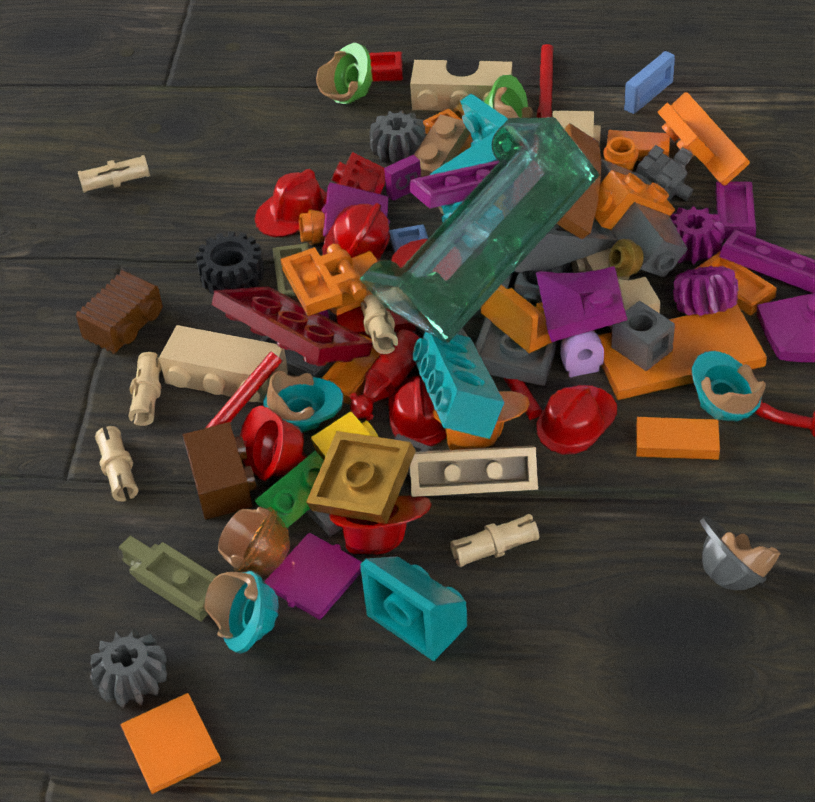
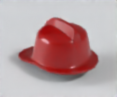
(292, 196)
(360, 230)
(413, 413)
(575, 418)
(271, 443)
(379, 538)

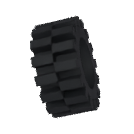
(229, 250)

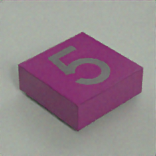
(399, 176)

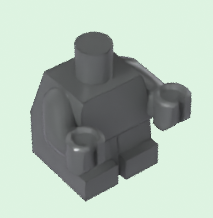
(667, 171)

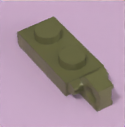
(169, 575)

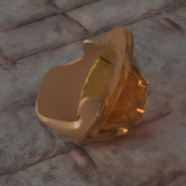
(255, 541)

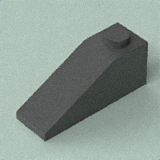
(563, 247)

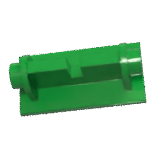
(292, 490)

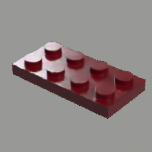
(286, 322)

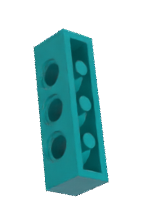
(458, 384)

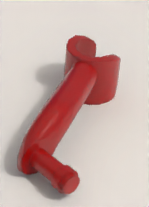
(782, 417)

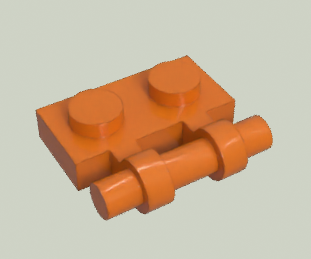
(312, 279)

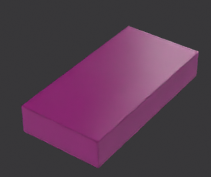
(736, 207)

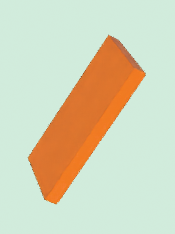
(693, 335)

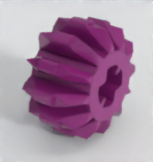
(700, 233)
(705, 290)

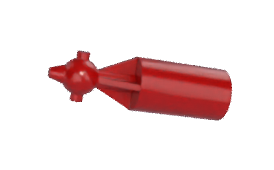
(385, 375)

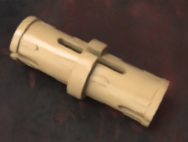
(113, 173)
(379, 325)
(145, 389)
(116, 463)
(494, 540)

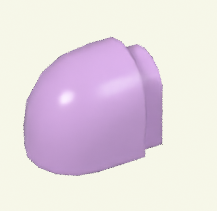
(582, 353)

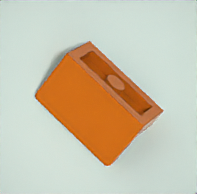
(517, 319)

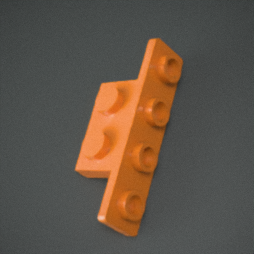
(702, 138)

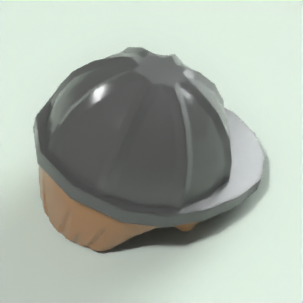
(732, 560)

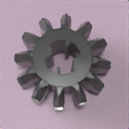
(396, 136)
(128, 668)

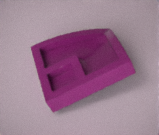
(580, 301)
(790, 327)

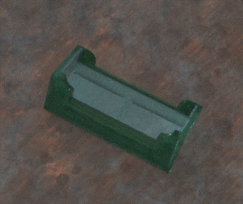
(490, 231)

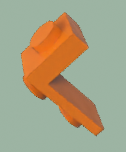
(620, 191)

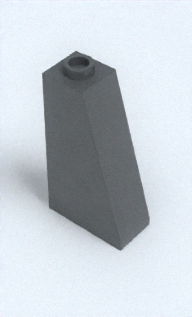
(649, 229)

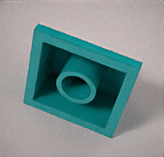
(412, 604)

